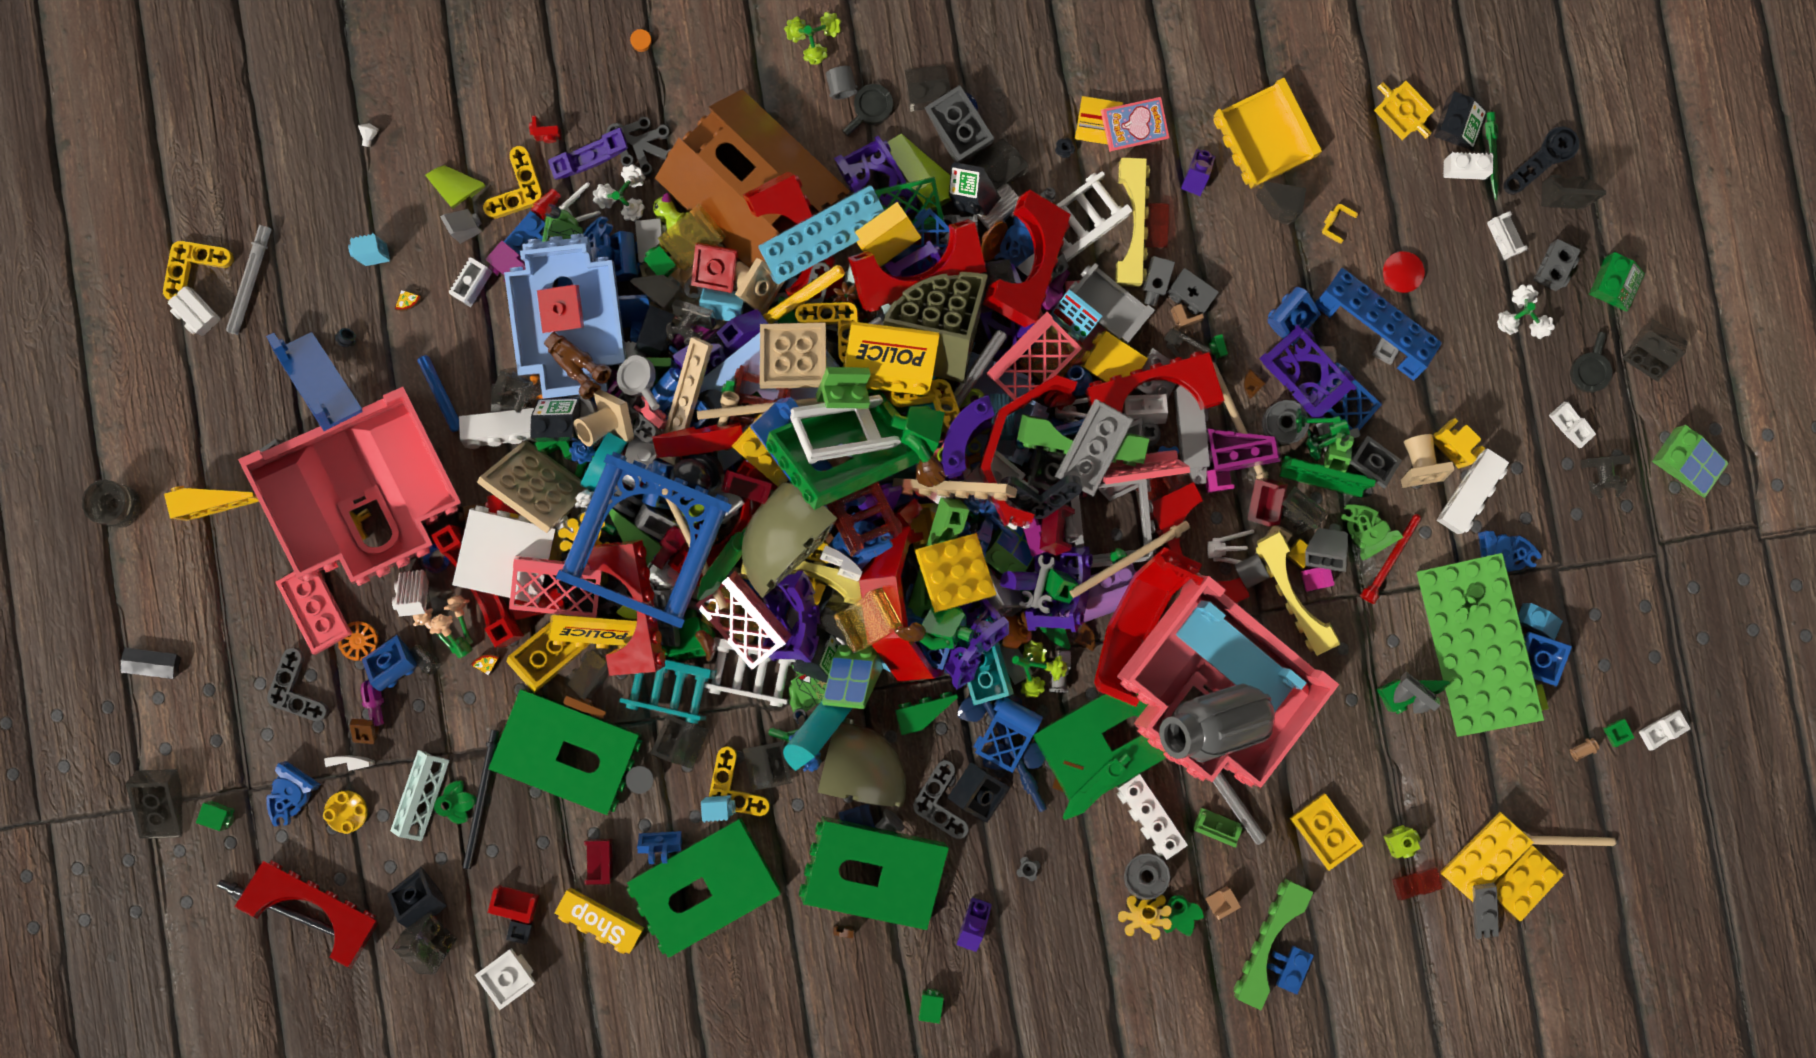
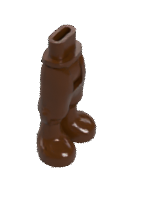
(573, 361)

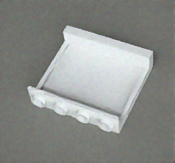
(490, 550)

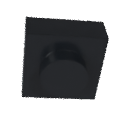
(518, 931)

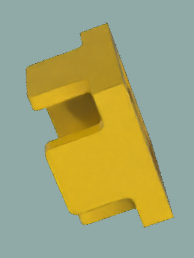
(1458, 444)

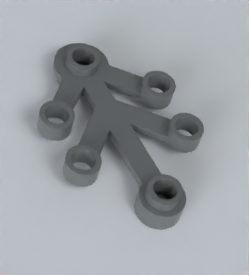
(641, 142)

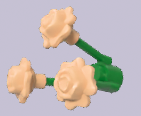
(441, 623)

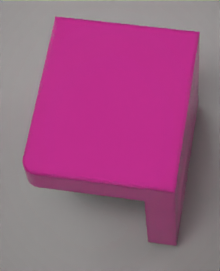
(1218, 481)
(1317, 578)

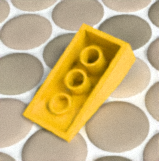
(195, 503)
(540, 660)

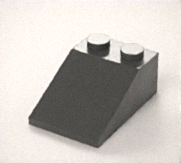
(959, 125)

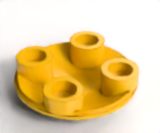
(345, 811)

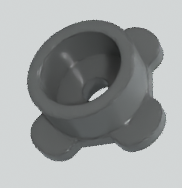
(1034, 865)

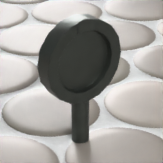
(872, 105)
(1592, 370)

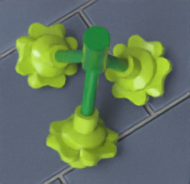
(797, 29)
(1034, 655)

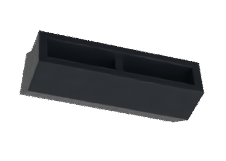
(150, 663)

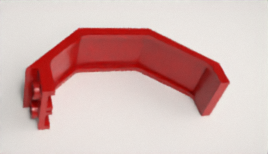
(1006, 512)
(884, 571)
(1139, 614)

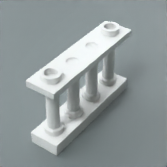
(1101, 225)
(715, 687)

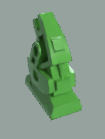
(1370, 531)

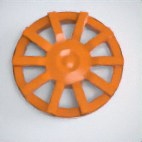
(359, 641)

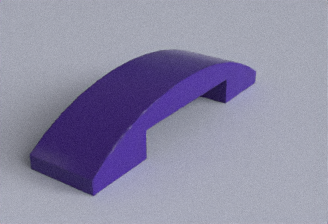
(589, 155)

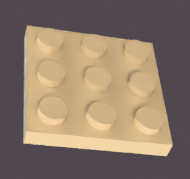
(792, 355)

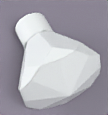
(368, 132)

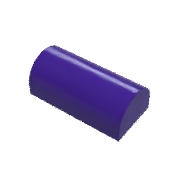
(1019, 580)

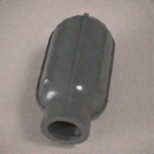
(1218, 723)

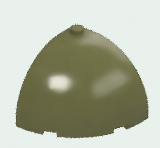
(948, 307)
(782, 537)
(863, 766)

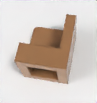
(1183, 317)
(1222, 902)

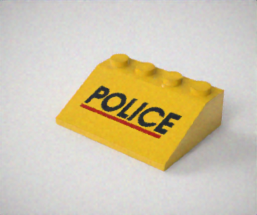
(895, 356)
(590, 630)

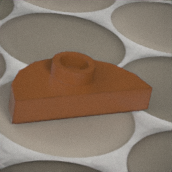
(585, 706)

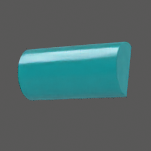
(991, 675)
(814, 734)

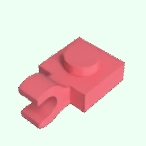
(656, 417)

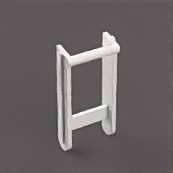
(869, 427)

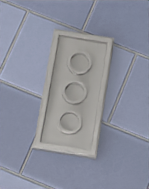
(1095, 446)

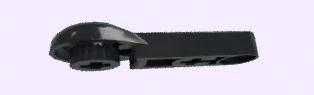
(1545, 157)

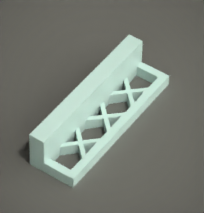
(412, 796)

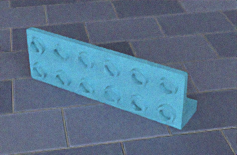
(820, 235)
(1235, 654)

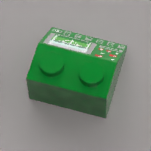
(1617, 281)

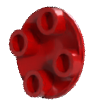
(1403, 272)

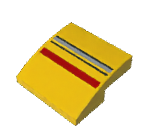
(1090, 121)

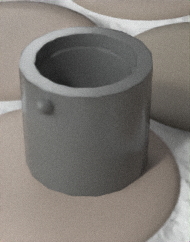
(841, 82)
(1252, 571)

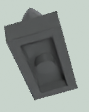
(1412, 687)

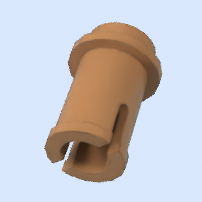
(1584, 749)

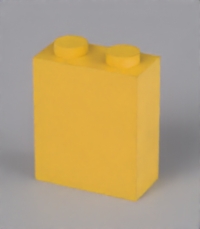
(887, 234)
(1111, 357)

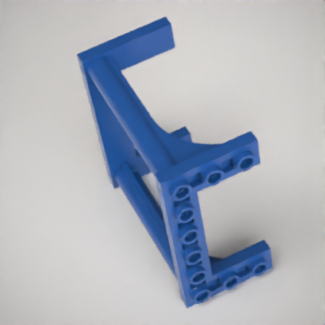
(598, 509)

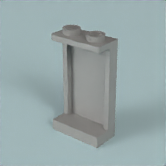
(1119, 309)

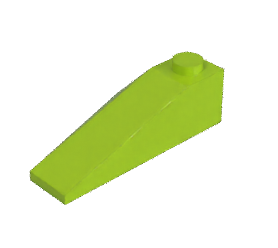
(917, 166)

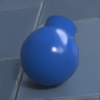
(1082, 377)

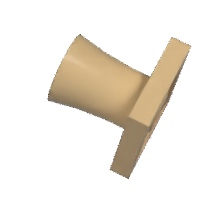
(756, 285)
(611, 417)
(1424, 462)

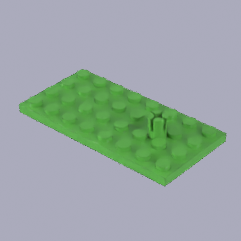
(1480, 645)

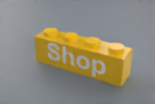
(599, 920)

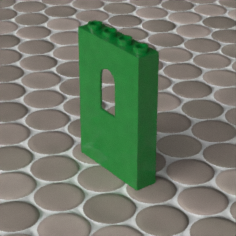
(832, 430)
(535, 739)
(1080, 741)
(732, 873)
(906, 881)

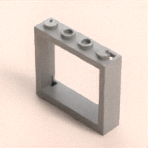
(1147, 524)

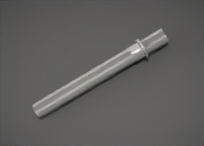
(248, 279)
(977, 368)
(1239, 809)

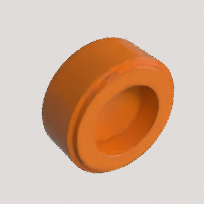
(641, 40)

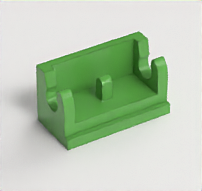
(1217, 827)

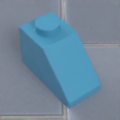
(1539, 620)

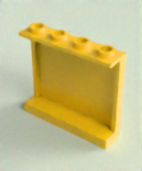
(1267, 134)

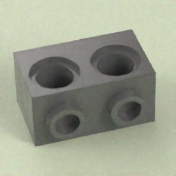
(1554, 263)

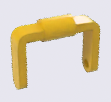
(1330, 219)

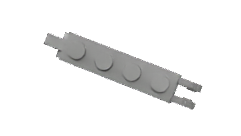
(1192, 435)

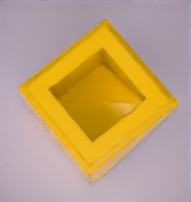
(1297, 553)

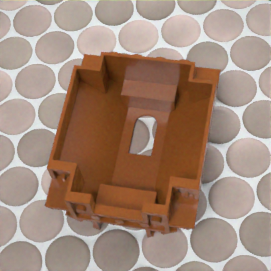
(698, 177)

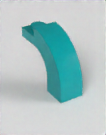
(593, 473)

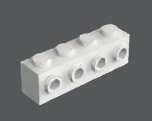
(495, 428)
(1473, 491)
(1152, 817)

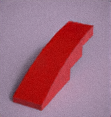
(696, 441)

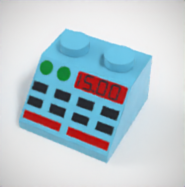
(1075, 316)

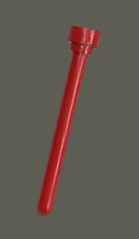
(1371, 593)

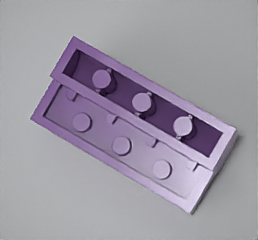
(1107, 594)

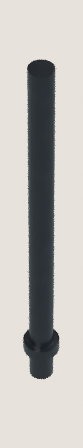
(491, 747)
(233, 888)

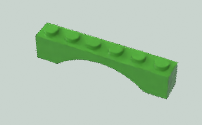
(1041, 432)
(947, 525)
(1291, 902)

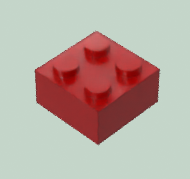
(908, 512)

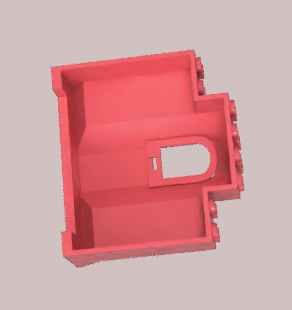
(315, 478)
(1168, 668)

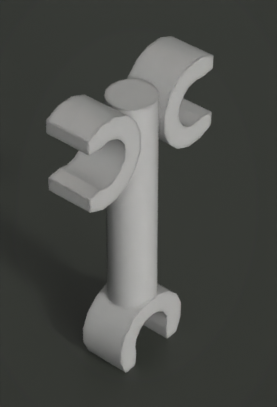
(1037, 599)

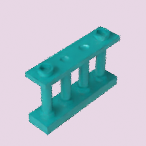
(682, 671)

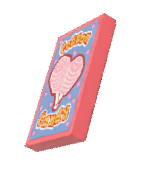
(1135, 124)

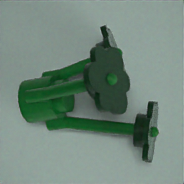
(1313, 441)

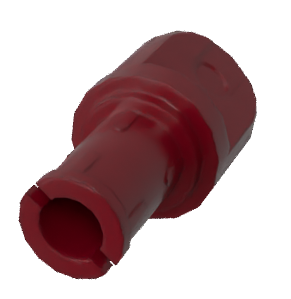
(671, 544)

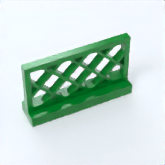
(929, 222)
(1323, 477)

